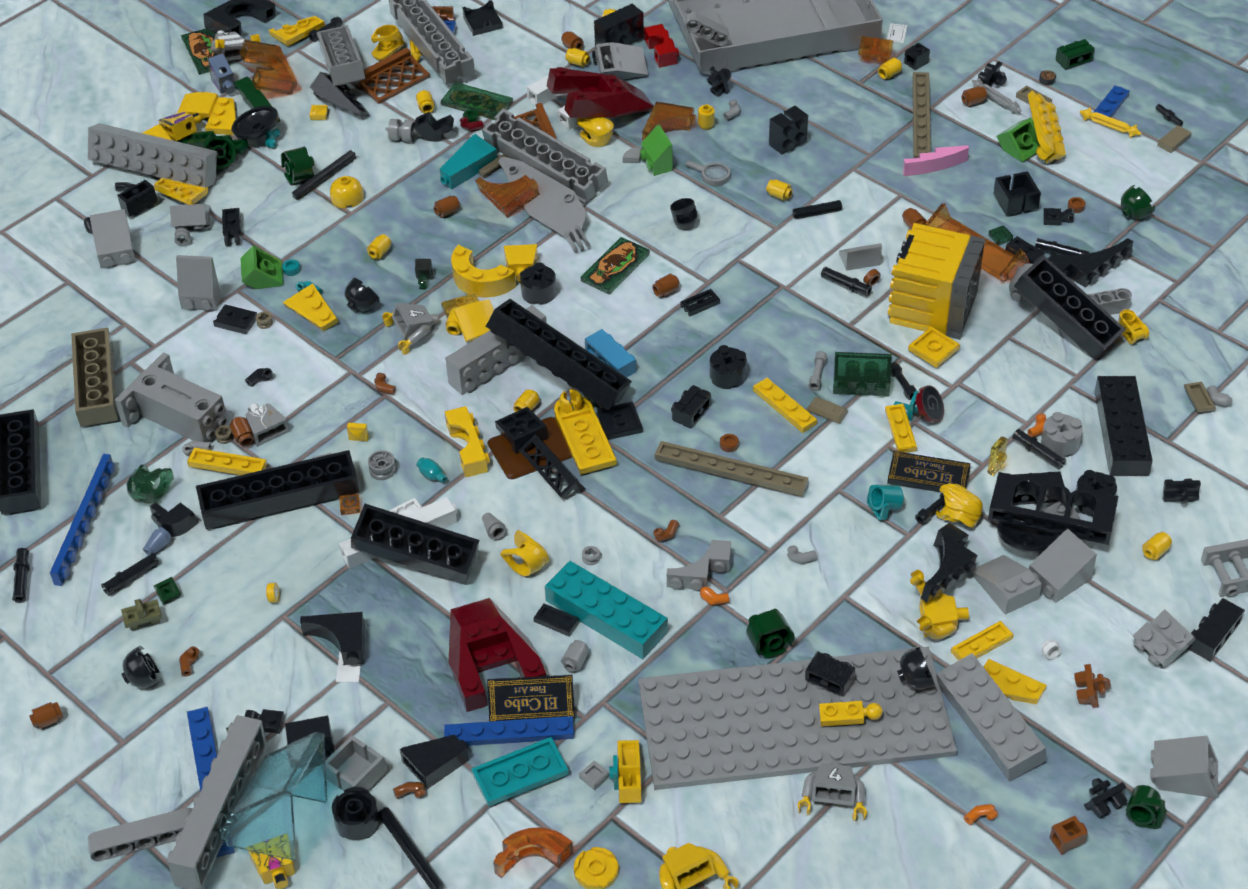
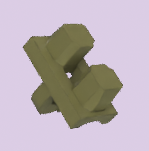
(135, 615)

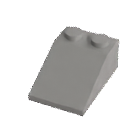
(197, 283)
(1008, 583)

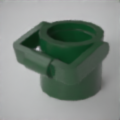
(1144, 806)

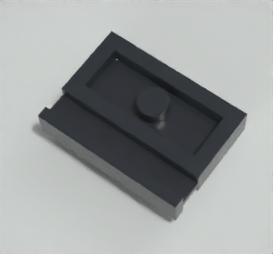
(235, 319)

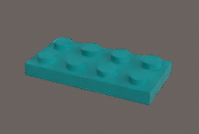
(519, 771)

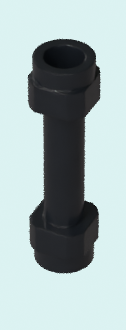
(335, 22)
(896, 371)
(925, 515)

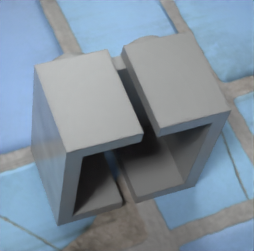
(350, 765)

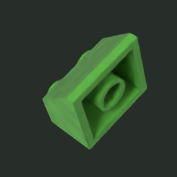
(1019, 140)
(657, 152)
(261, 269)

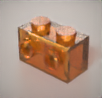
(875, 48)

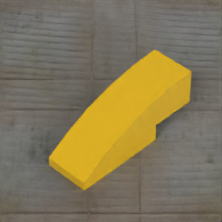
(629, 771)

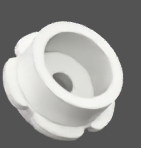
(1051, 649)

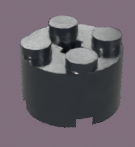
(538, 284)
(728, 367)
(1096, 483)
(355, 813)

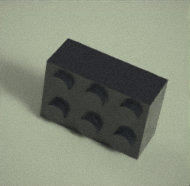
(620, 26)

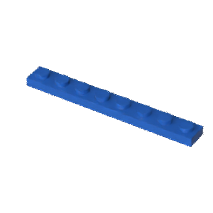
(82, 519)
(204, 752)

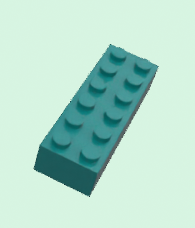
(606, 609)

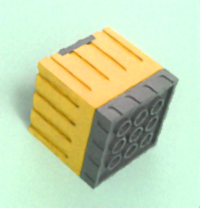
(935, 280)

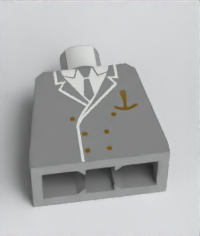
(266, 423)

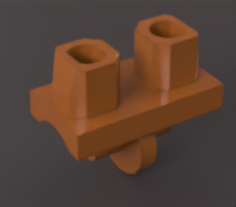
(446, 13)
(1089, 694)

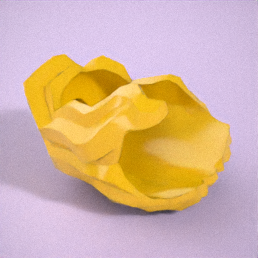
(960, 505)

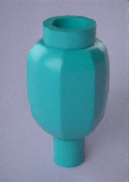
(431, 469)

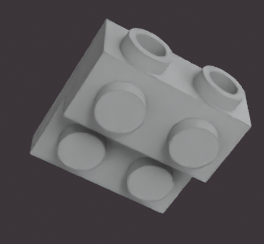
(1163, 639)

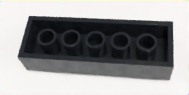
(1069, 307)
(1123, 426)
(19, 462)
(414, 543)

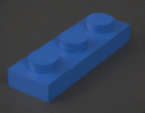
(1112, 101)

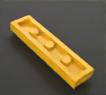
(785, 405)
(225, 462)

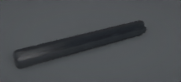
(323, 175)
(410, 849)

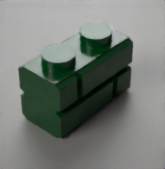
(1075, 54)

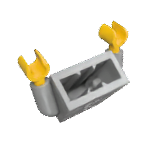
(230, 44)
(412, 322)
(835, 785)

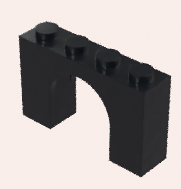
(222, 16)

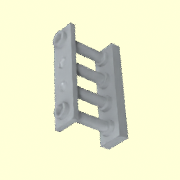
(1227, 552)

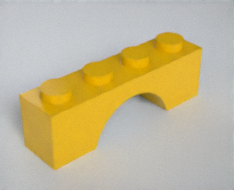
(461, 426)

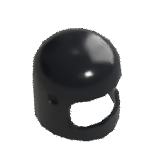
(684, 213)

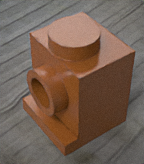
(1068, 834)

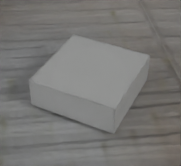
(594, 775)

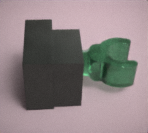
(423, 270)

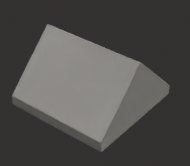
(861, 256)

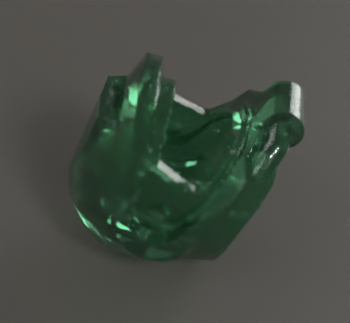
(142, 481)

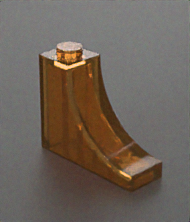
(670, 118)
(509, 196)

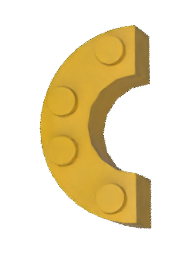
(478, 281)

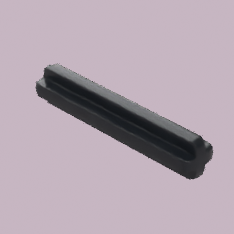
(817, 209)

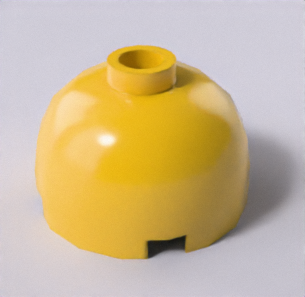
(346, 192)

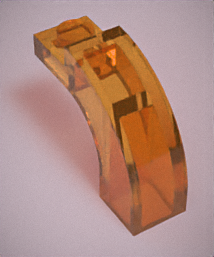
(532, 842)

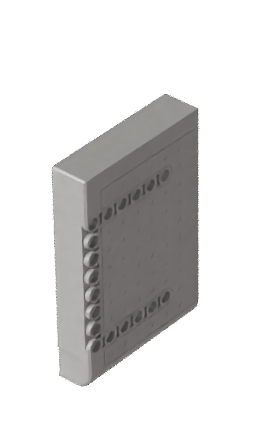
(777, 29)

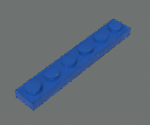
(512, 730)

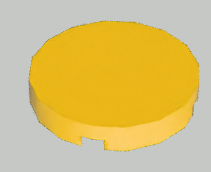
(596, 868)

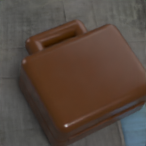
(516, 464)

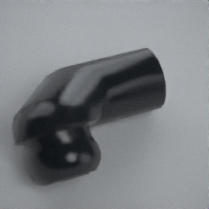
(259, 375)

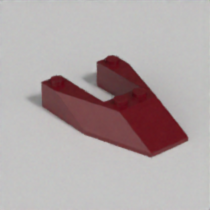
(596, 94)
(484, 640)

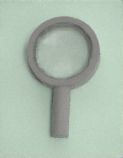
(713, 173)

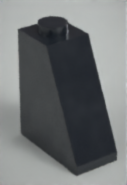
(435, 758)

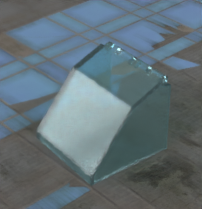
(265, 812)

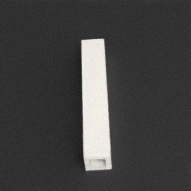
(439, 513)

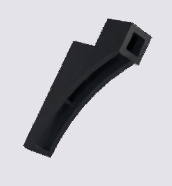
(1089, 267)
(954, 561)

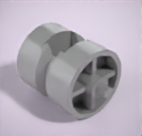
(399, 129)

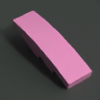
(935, 161)

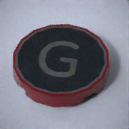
(930, 404)

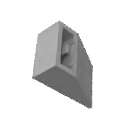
(621, 60)

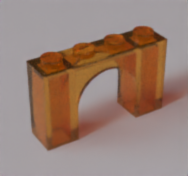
(278, 77)

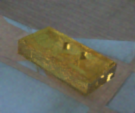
(457, 302)
(997, 456)

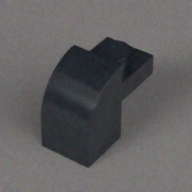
(433, 129)
(176, 521)

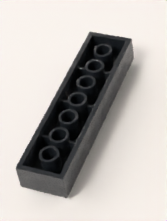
(558, 354)
(277, 489)

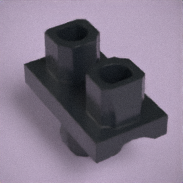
(993, 75)
(718, 81)
(1181, 490)
(1099, 803)

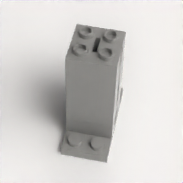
(172, 402)

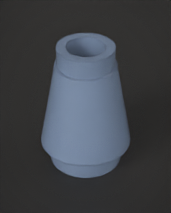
(157, 541)

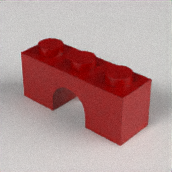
(664, 49)

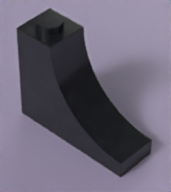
(342, 630)

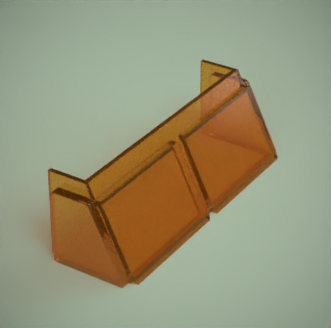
(995, 259)

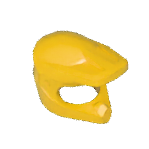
(389, 41)
(598, 128)
(531, 552)

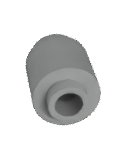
(575, 656)

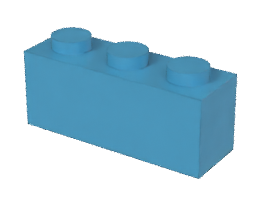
(610, 352)

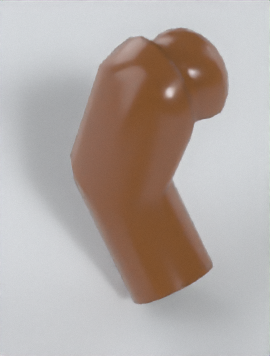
(409, 787)

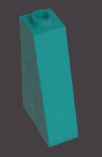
(467, 161)

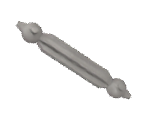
(997, 96)

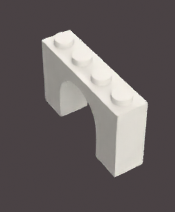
(540, 93)

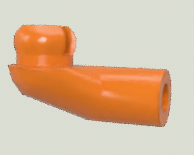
(1038, 428)
(712, 597)
(981, 810)

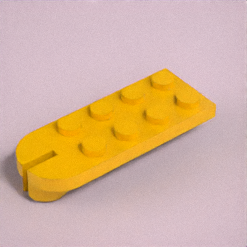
(1046, 128)
(583, 433)

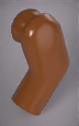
(382, 385)
(662, 535)
(187, 659)

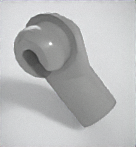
(1219, 398)
(799, 557)

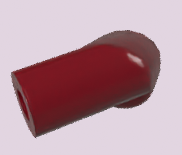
(471, 126)

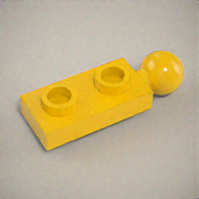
(848, 713)

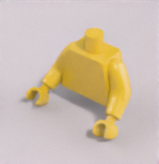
(939, 615)
(691, 865)

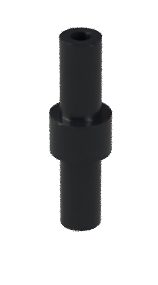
(1169, 115)

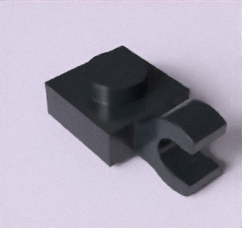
(1054, 216)
(271, 719)

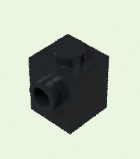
(916, 56)

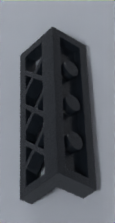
(556, 463)

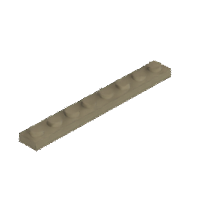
(921, 113)
(731, 468)

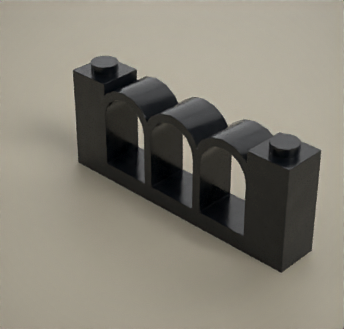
(1009, 486)

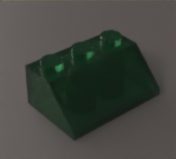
(862, 374)

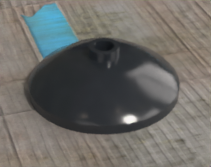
(255, 122)
(1025, 538)

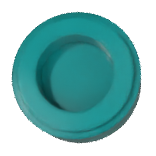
(291, 267)

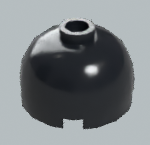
(360, 297)
(140, 669)
(915, 670)

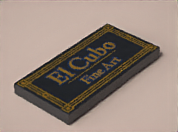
(926, 471)
(530, 697)

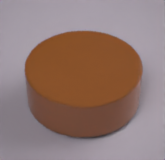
(1077, 204)
(872, 277)
(729, 442)

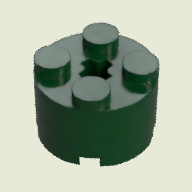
(297, 165)
(769, 633)

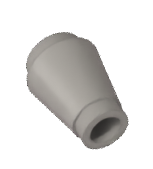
(493, 526)

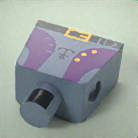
(224, 81)

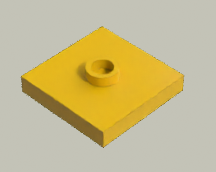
(934, 347)

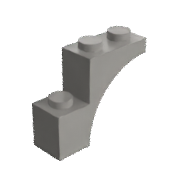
(696, 574)

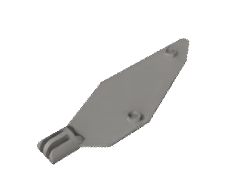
(555, 206)

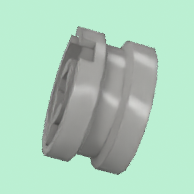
(381, 465)

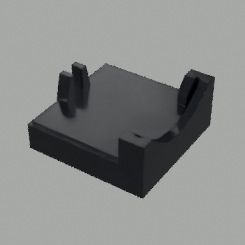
(482, 19)
(521, 427)

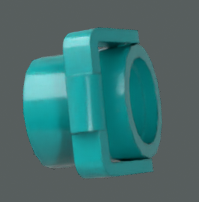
(884, 498)

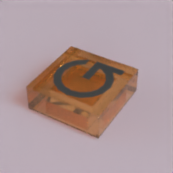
(349, 504)

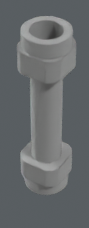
(820, 361)

